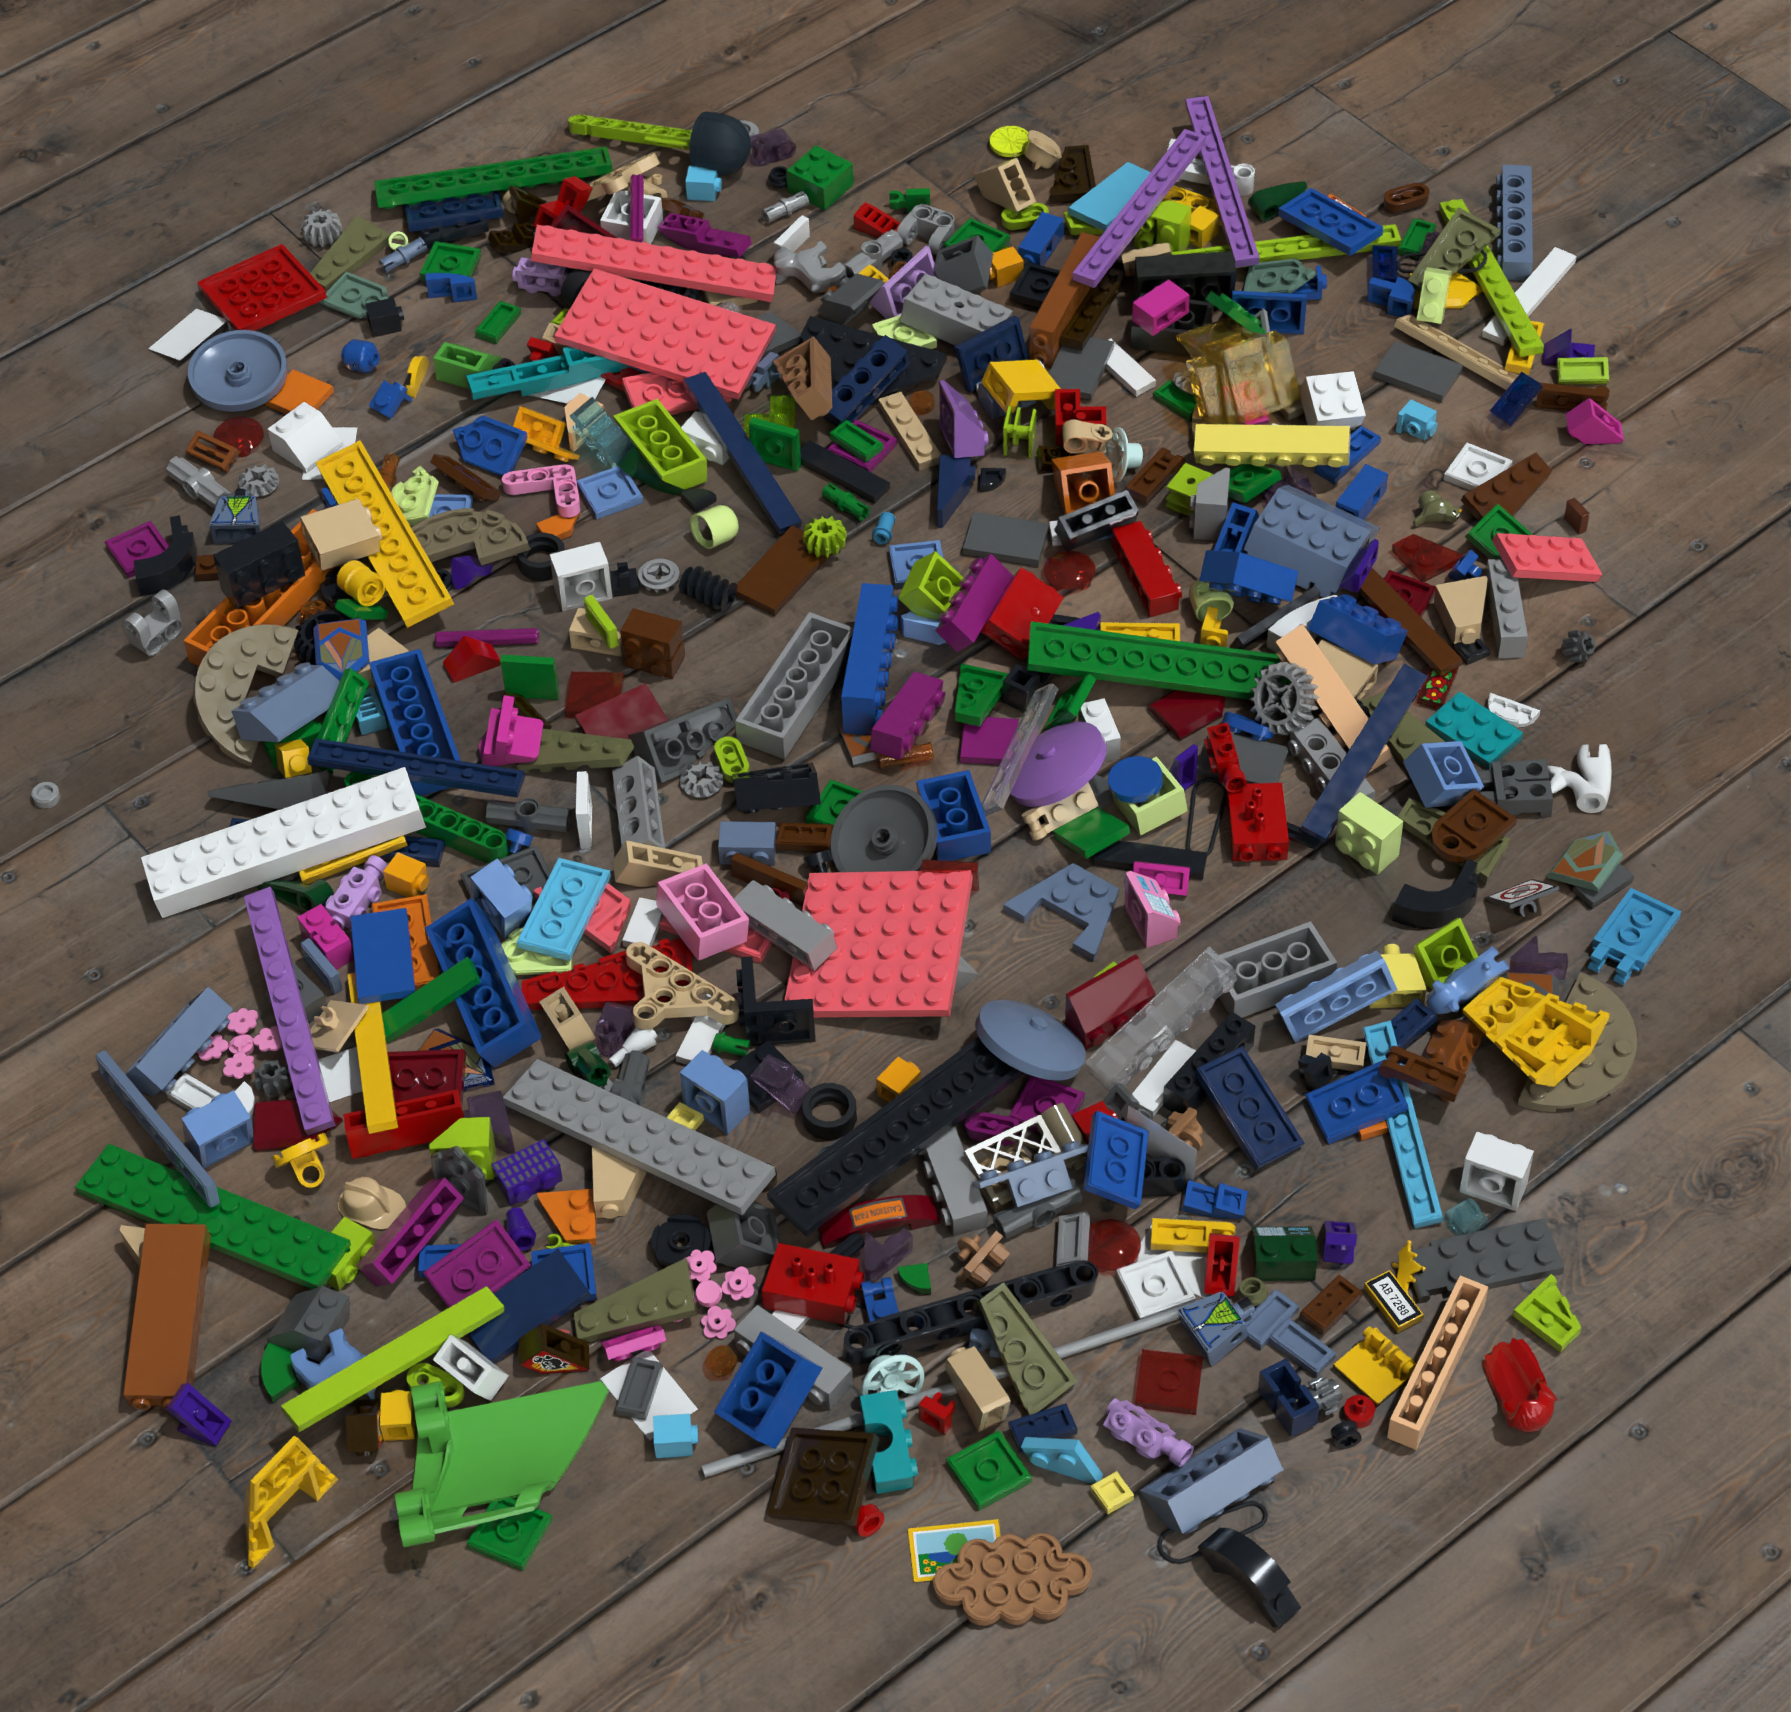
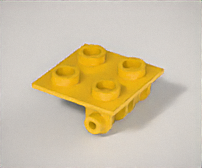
(1376, 1365)

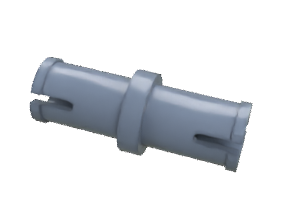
(402, 255)

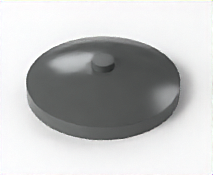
(884, 831)

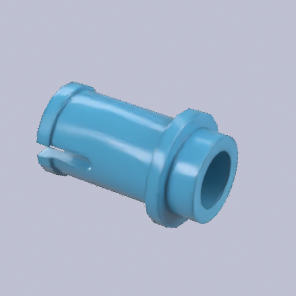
(882, 533)

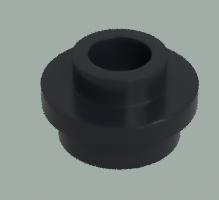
(778, 177)

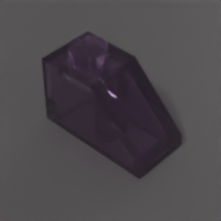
(493, 1106)

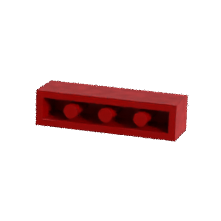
(1146, 569)
(418, 1123)

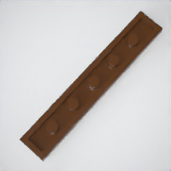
(1420, 634)

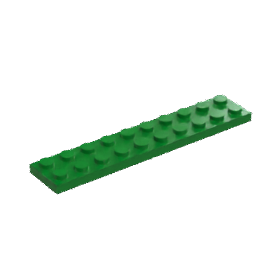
(492, 177)
(1146, 660)
(235, 1224)

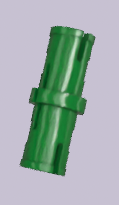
(845, 501)

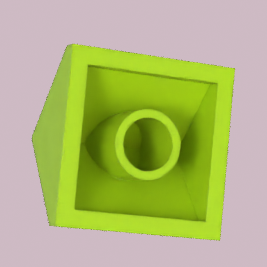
(1444, 952)

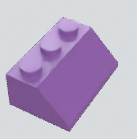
(960, 424)

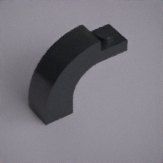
(171, 565)
(1438, 908)
(1248, 1563)

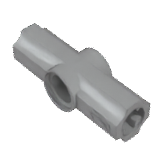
(874, 253)
(196, 482)

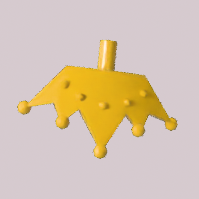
(1407, 1266)

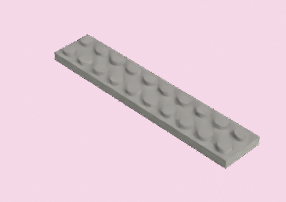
(640, 1136)

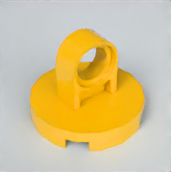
(302, 1156)

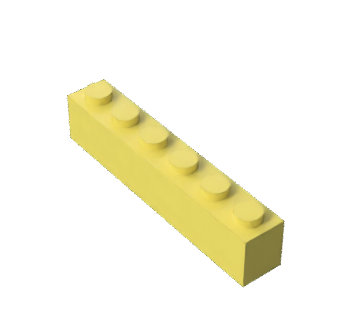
(1272, 445)

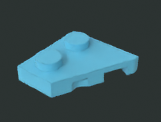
(1062, 1457)

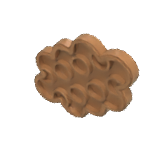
(1012, 1579)

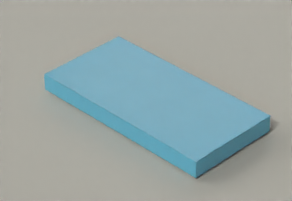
(1109, 197)
(563, 909)

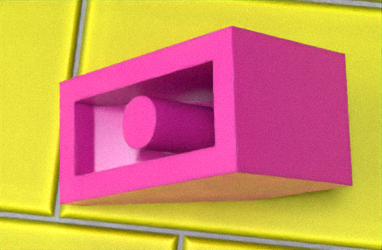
(1593, 424)

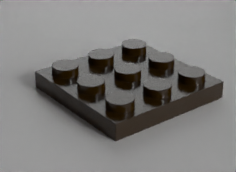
(823, 1476)

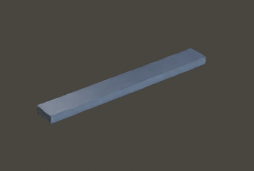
(157, 1129)

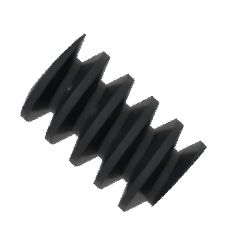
(708, 588)

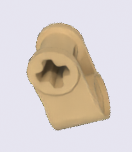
(1084, 437)

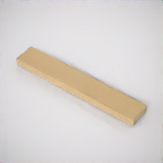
(1456, 350)

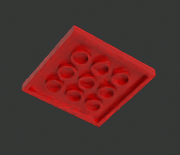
(262, 289)

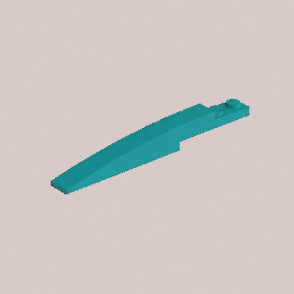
(542, 375)

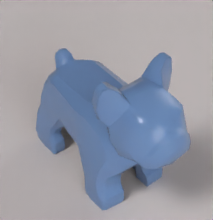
(1465, 982)
(337, 1360)

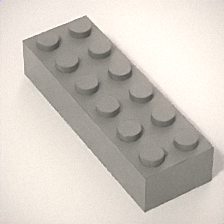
(795, 686)

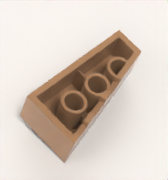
(808, 377)

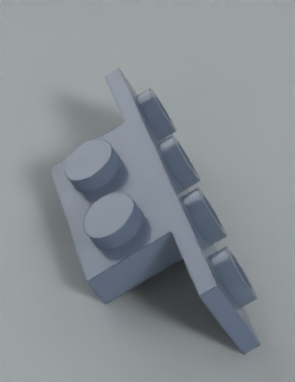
(1037, 1178)

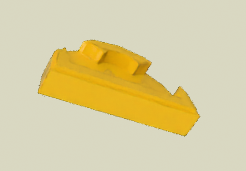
(418, 369)

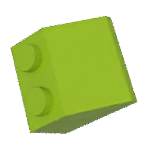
(930, 586)

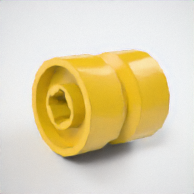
(361, 583)

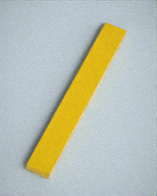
(374, 1065)

